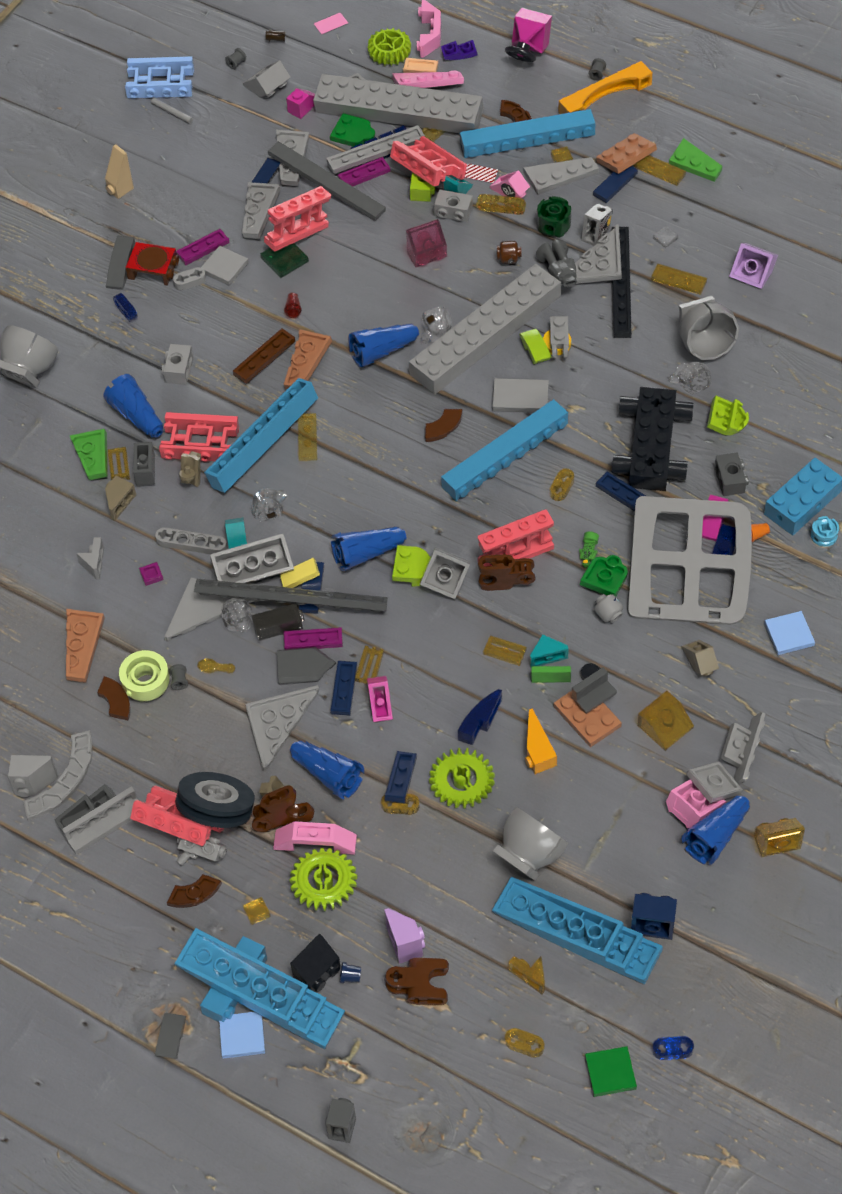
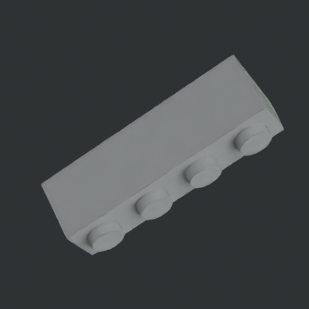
(252, 560)

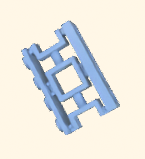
(159, 67)

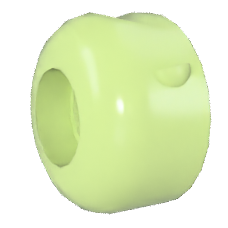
(141, 664)

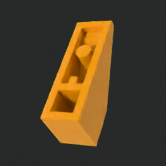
(539, 749)

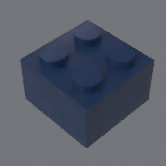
(654, 915)

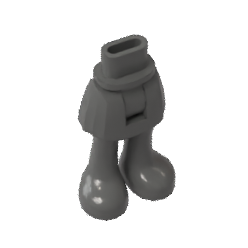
(562, 270)

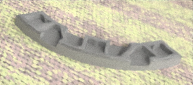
(68, 781)

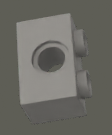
(453, 205)
(177, 364)

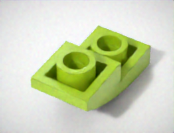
(535, 345)

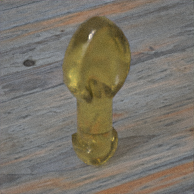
(210, 666)

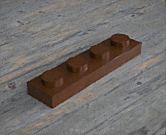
(264, 356)

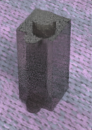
(276, 621)

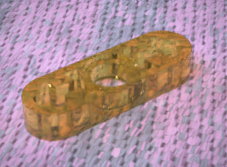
(517, 205)

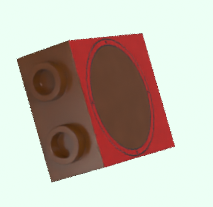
(152, 260)

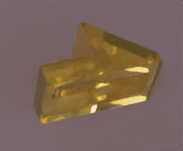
(532, 976)

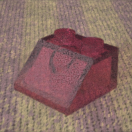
(426, 243)

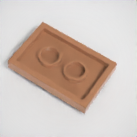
(626, 153)
(590, 726)

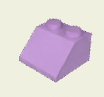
(753, 265)
(404, 935)

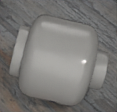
(608, 608)

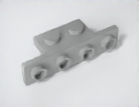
(741, 746)

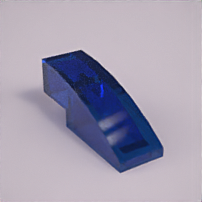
(480, 717)

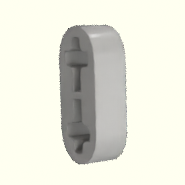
(189, 278)

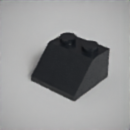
(316, 964)

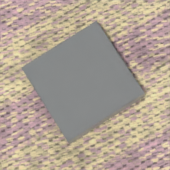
(224, 265)
(714, 782)

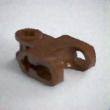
(505, 572)
(279, 809)
(415, 981)

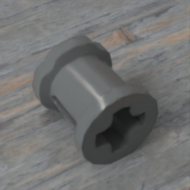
(234, 59)
(598, 66)
(178, 677)

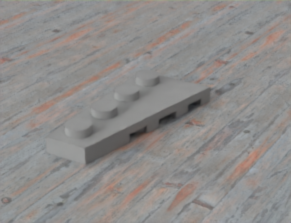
(298, 142)
(554, 175)
(259, 199)

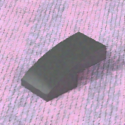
(170, 1035)

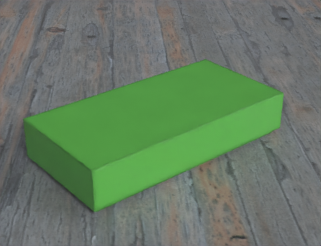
(550, 674)

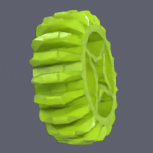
(389, 46)

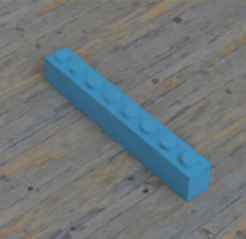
(527, 133)
(261, 435)
(504, 450)

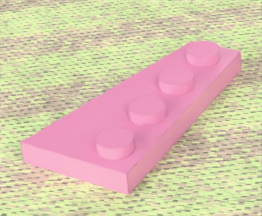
(428, 79)

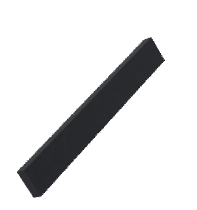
(621, 291)

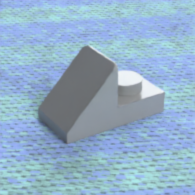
(93, 560)

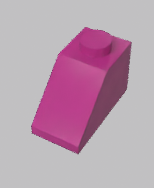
(300, 102)
(712, 524)
(379, 698)

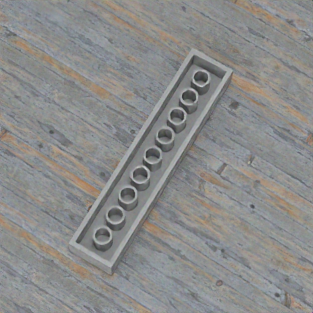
(398, 104)
(484, 329)

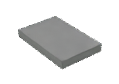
(520, 394)

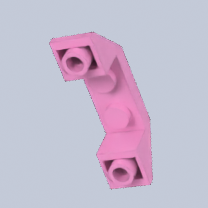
(431, 41)
(315, 834)

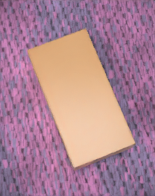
(419, 65)

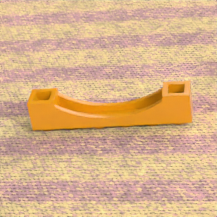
(633, 77)

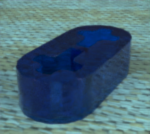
(125, 307)
(673, 1048)

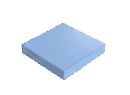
(789, 633)
(242, 1035)

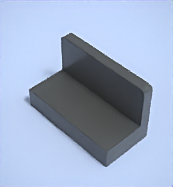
(593, 691)

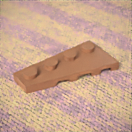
(307, 355)
(82, 638)

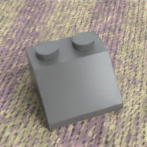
(268, 79)
(445, 572)
(31, 774)

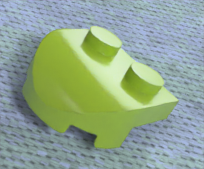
(727, 416)
(410, 564)

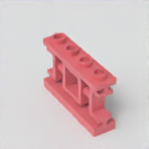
(417, 159)
(289, 230)
(201, 425)
(529, 531)
(163, 815)

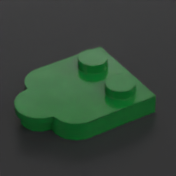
(352, 130)
(605, 575)

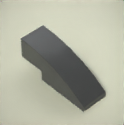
(117, 268)
(84, 806)

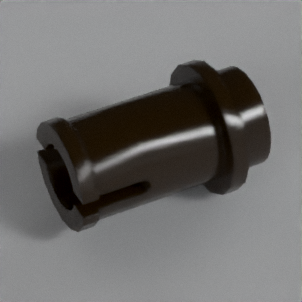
(275, 35)

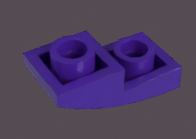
(457, 52)

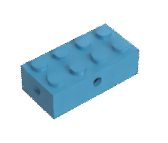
(803, 496)

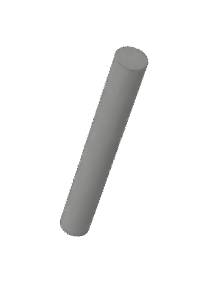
(172, 110)

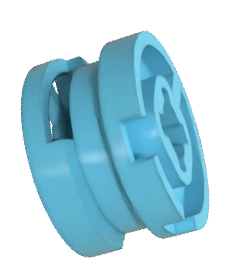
(825, 531)

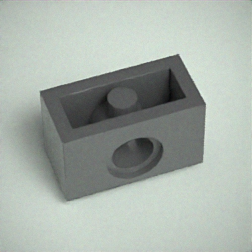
(144, 463)
(730, 474)
(341, 1120)

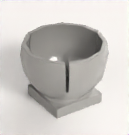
(706, 327)
(25, 359)
(529, 844)

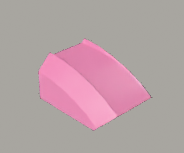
(690, 804)

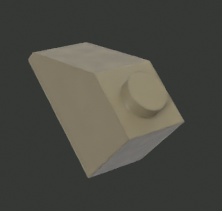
(119, 495)
(701, 657)

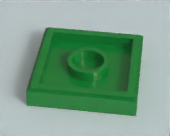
(610, 1071)

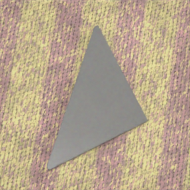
(602, 260)
(196, 610)
(276, 718)

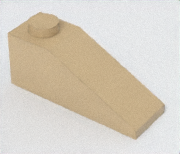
(118, 173)

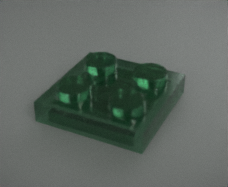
(285, 259)

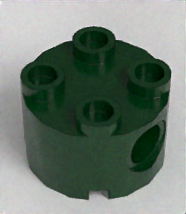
(554, 216)

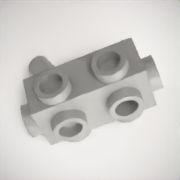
(211, 850)

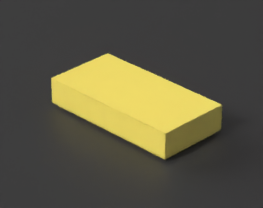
(301, 573)

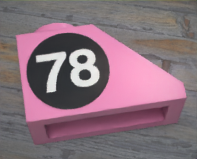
(511, 185)

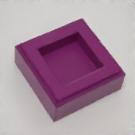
(151, 573)

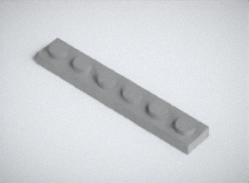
(372, 150)

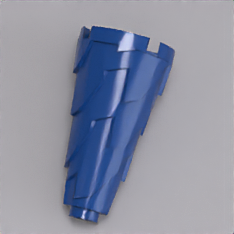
(379, 342)
(133, 405)
(359, 547)
(332, 769)
(714, 831)

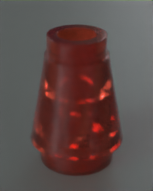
(292, 306)

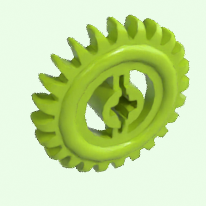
(460, 767)
(330, 893)

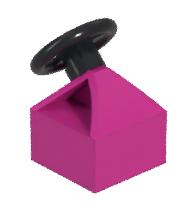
(529, 33)

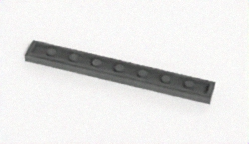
(327, 180)

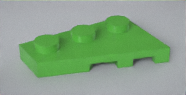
(695, 161)
(92, 452)

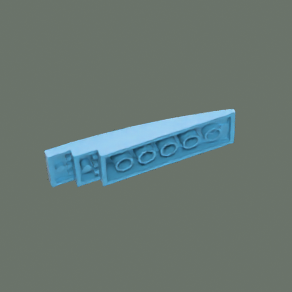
(578, 929)
(260, 988)

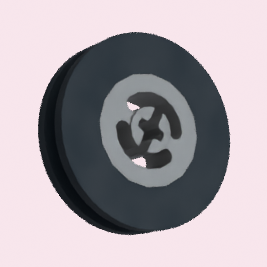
(215, 799)

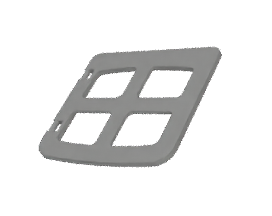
(691, 559)

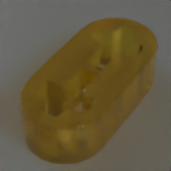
(558, 483)
(402, 808)
(521, 1046)

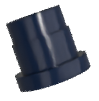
(350, 973)

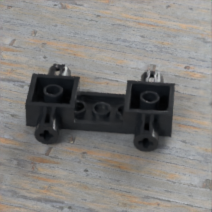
(654, 415)

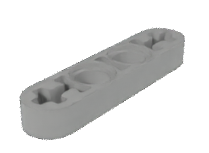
(192, 538)

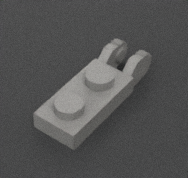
(559, 335)

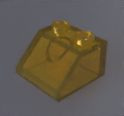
(665, 720)
(779, 836)

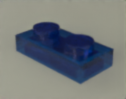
(726, 541)

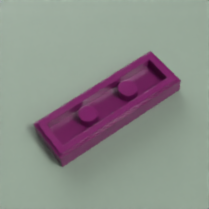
(365, 172)
(202, 246)
(313, 638)

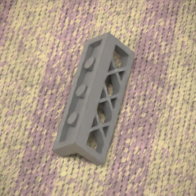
(103, 821)

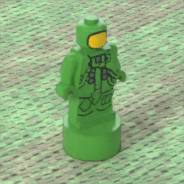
(588, 553)

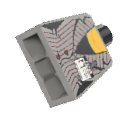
(599, 219)

